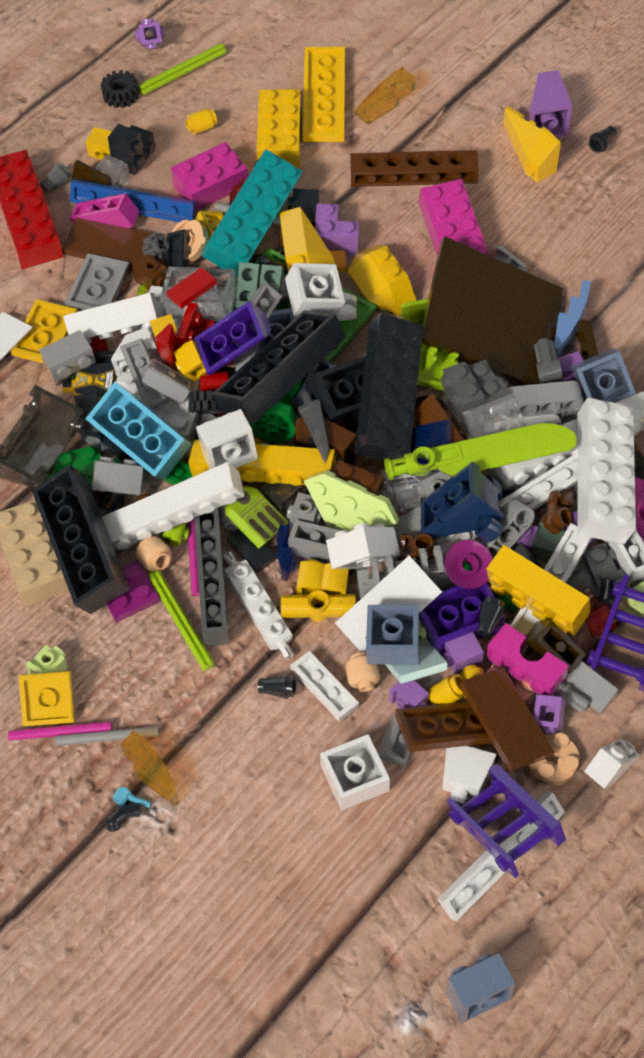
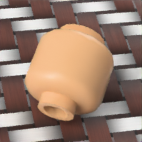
(153, 553)
(360, 674)

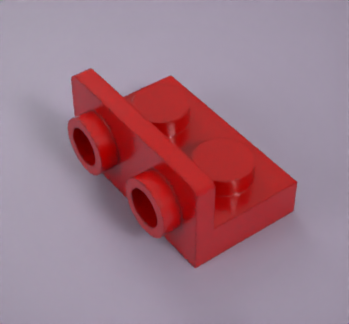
(191, 325)

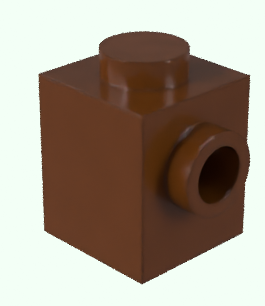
(149, 272)

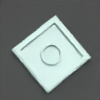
(429, 663)

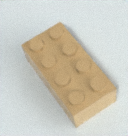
(30, 554)

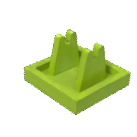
(432, 365)

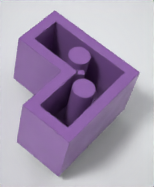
(334, 233)

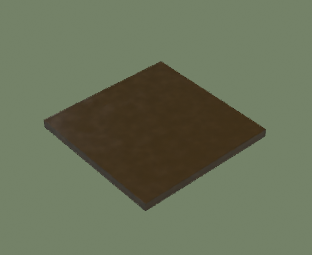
(489, 312)

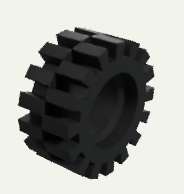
(116, 81)
(202, 402)

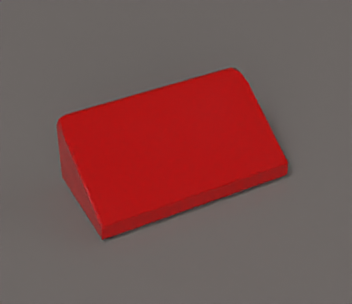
(166, 346)

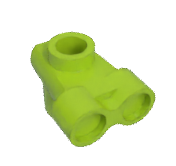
(176, 534)

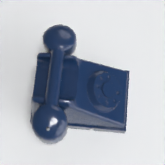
(464, 505)

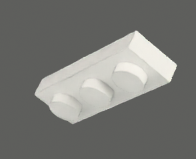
(324, 686)

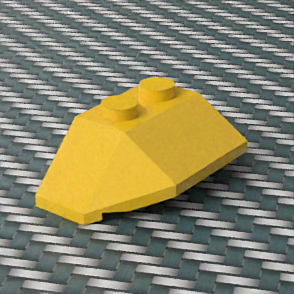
(381, 279)

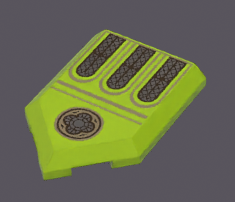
(255, 516)

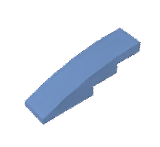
(568, 322)

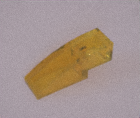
(386, 96)
(149, 766)

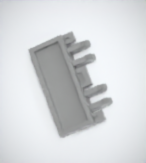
(433, 570)

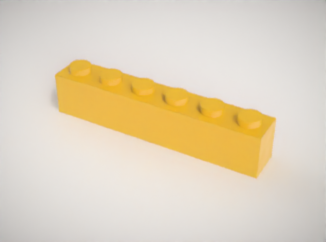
(273, 464)

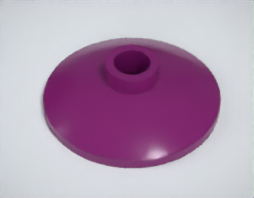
(476, 556)

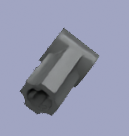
(548, 364)

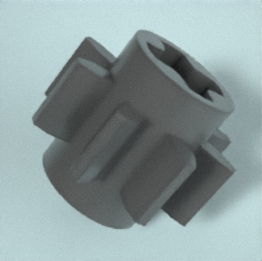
(155, 246)

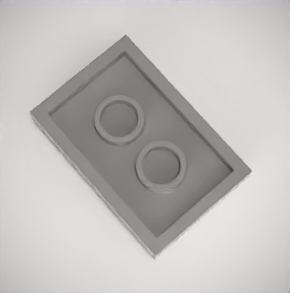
(97, 282)

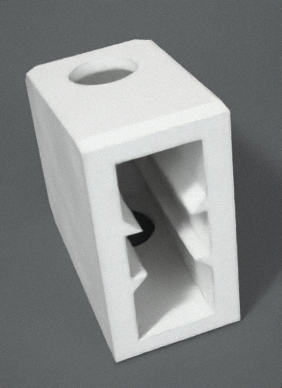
(466, 772)

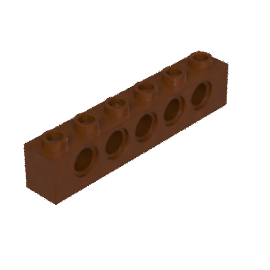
(413, 168)

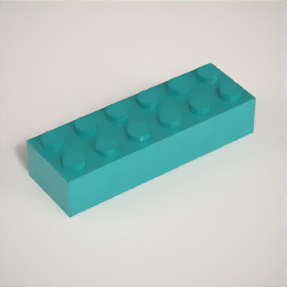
(252, 212)

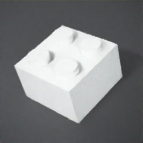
(314, 288)
(227, 440)
(356, 547)
(354, 772)

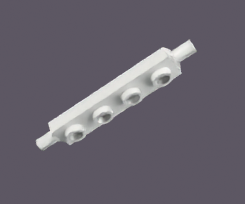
(258, 605)

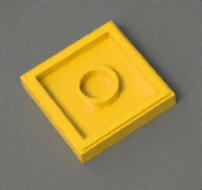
(46, 698)

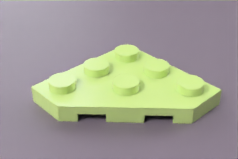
(348, 503)

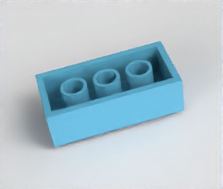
(139, 431)

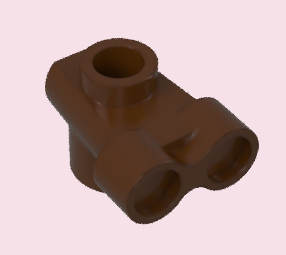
(557, 514)
(410, 545)

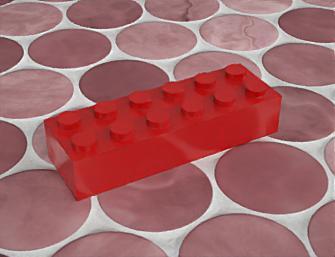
(27, 212)

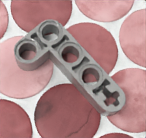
(549, 398)

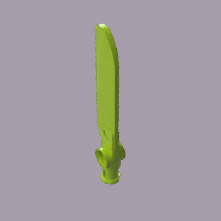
(486, 451)

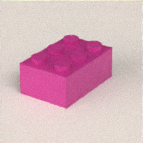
(208, 175)

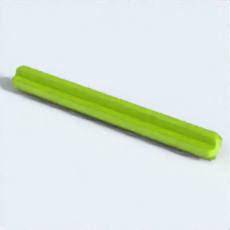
(182, 69)
(181, 620)

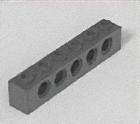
(211, 579)

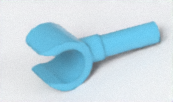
(123, 794)

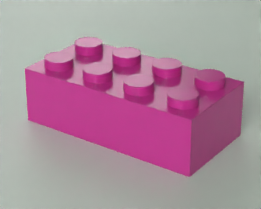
(450, 214)

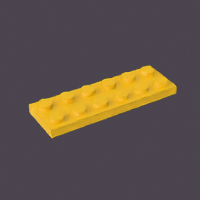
(324, 94)

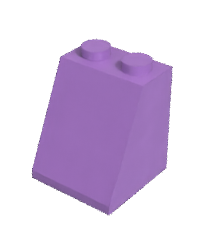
(551, 104)

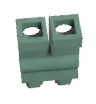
(249, 280)

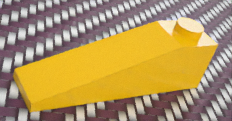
(535, 146)
(301, 240)

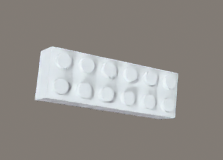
(606, 471)

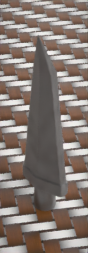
(313, 417)

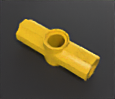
(303, 605)

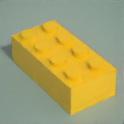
(279, 124)
(537, 591)

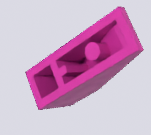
(112, 210)

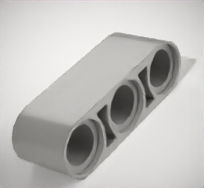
(513, 526)

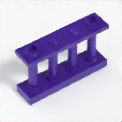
(595, 657)
(516, 798)

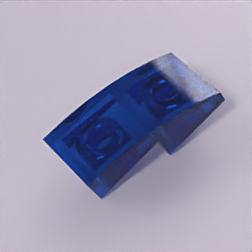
(285, 554)

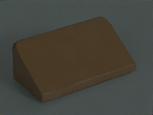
(87, 173)

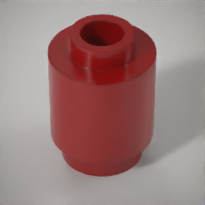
(213, 381)

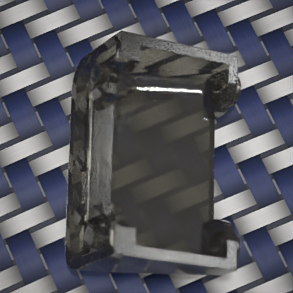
(39, 438)

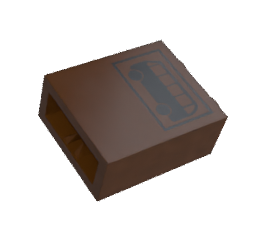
(339, 440)

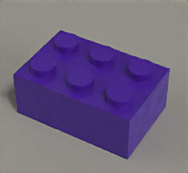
(455, 615)

